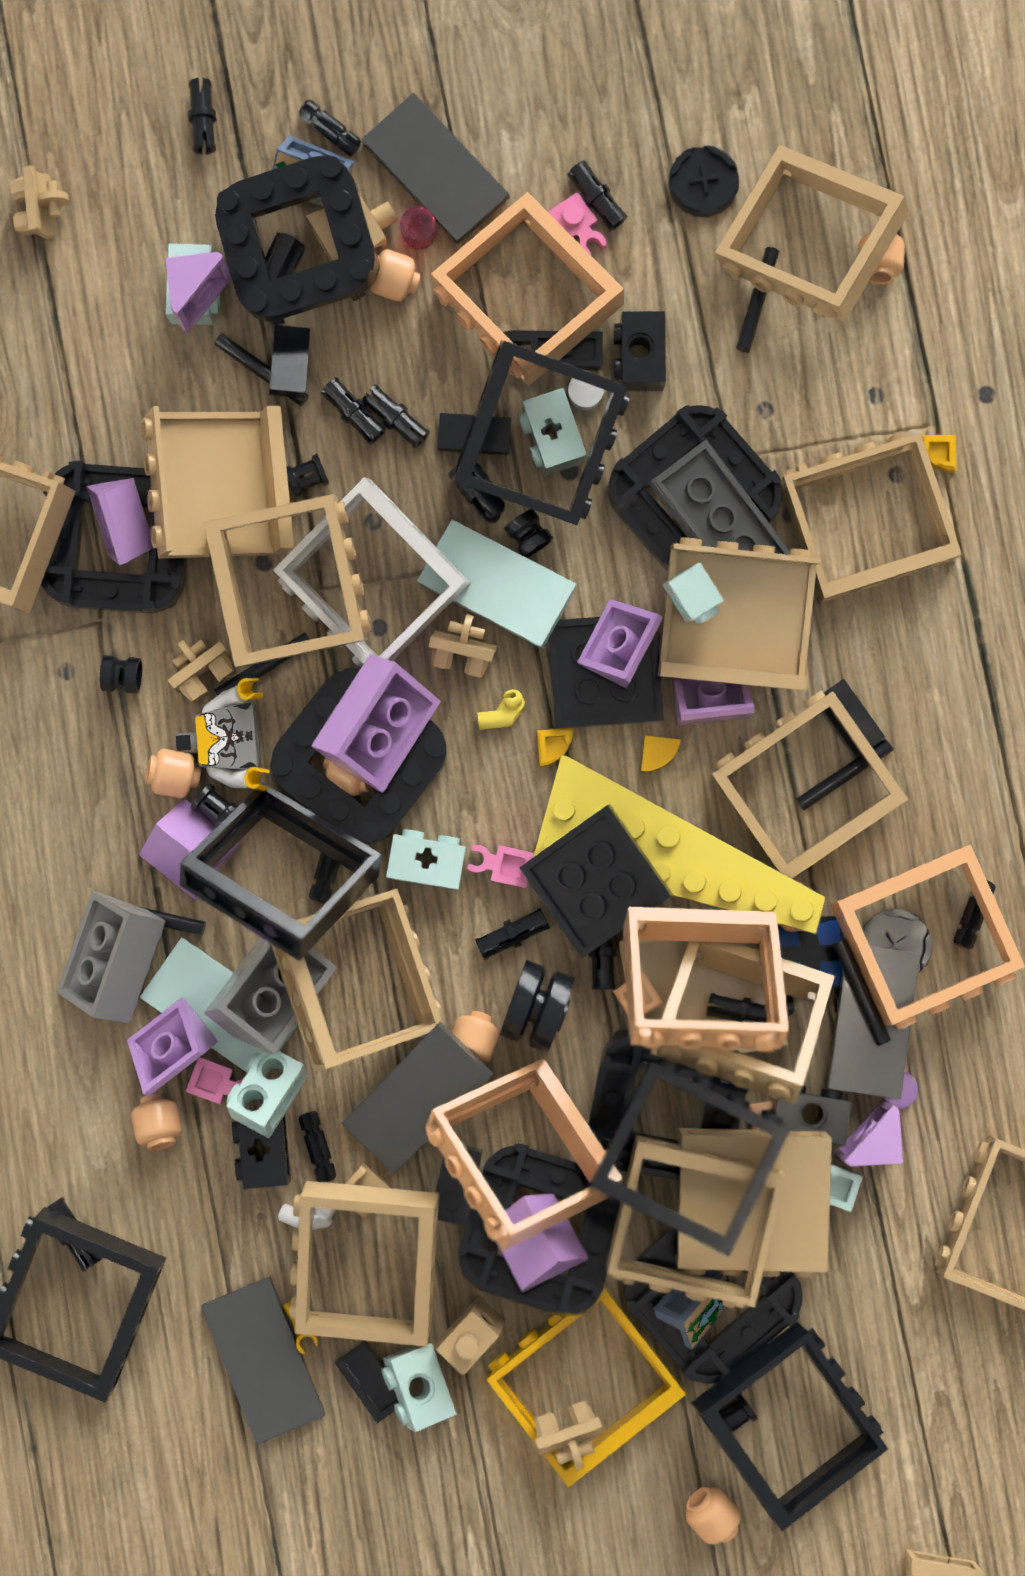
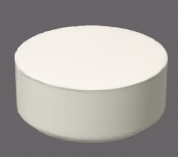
(584, 395)

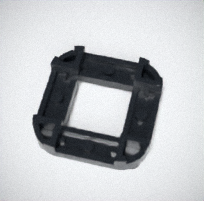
(308, 288)
(664, 448)
(104, 590)
(330, 802)
(614, 1091)
(546, 1175)
(737, 1341)

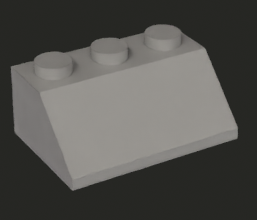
(110, 958)
(255, 999)

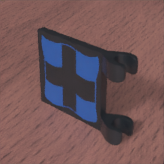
(814, 952)

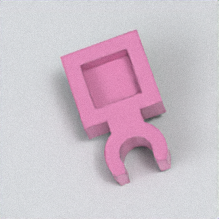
(578, 221)
(503, 864)
(211, 1080)

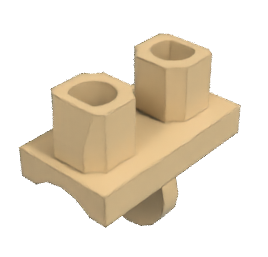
(41, 201)
(446, 644)
(188, 679)
(552, 1439)

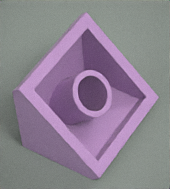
(195, 285)
(120, 519)
(619, 641)
(710, 701)
(176, 838)
(168, 1045)
(875, 1140)
(545, 1252)

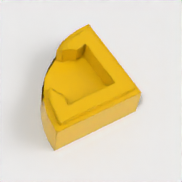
(941, 451)
(553, 744)
(658, 752)

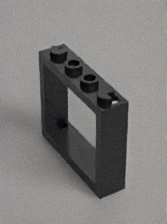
(483, 415)
(252, 911)
(732, 1105)
(105, 1246)
(830, 1474)

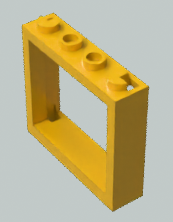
(622, 1429)

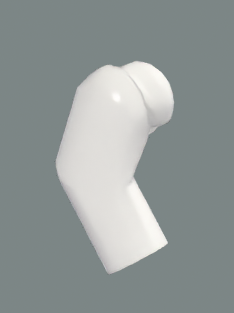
(321, 1217)

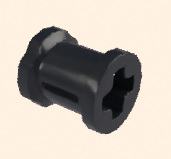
(302, 484)
(212, 805)
(737, 1413)

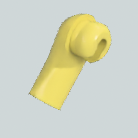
(505, 714)

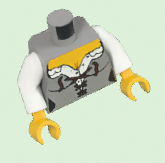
(228, 738)

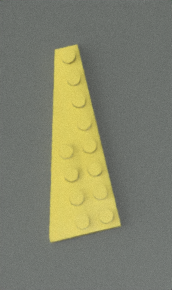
(684, 856)

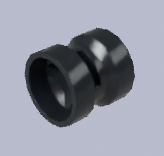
(527, 527)
(121, 674)

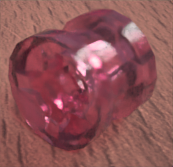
(419, 236)

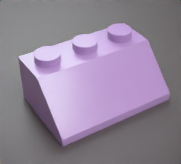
(376, 722)

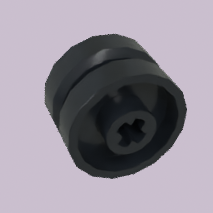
(541, 1007)

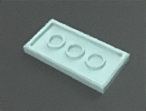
(503, 585)
(198, 980)

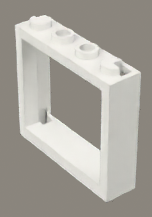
(318, 609)

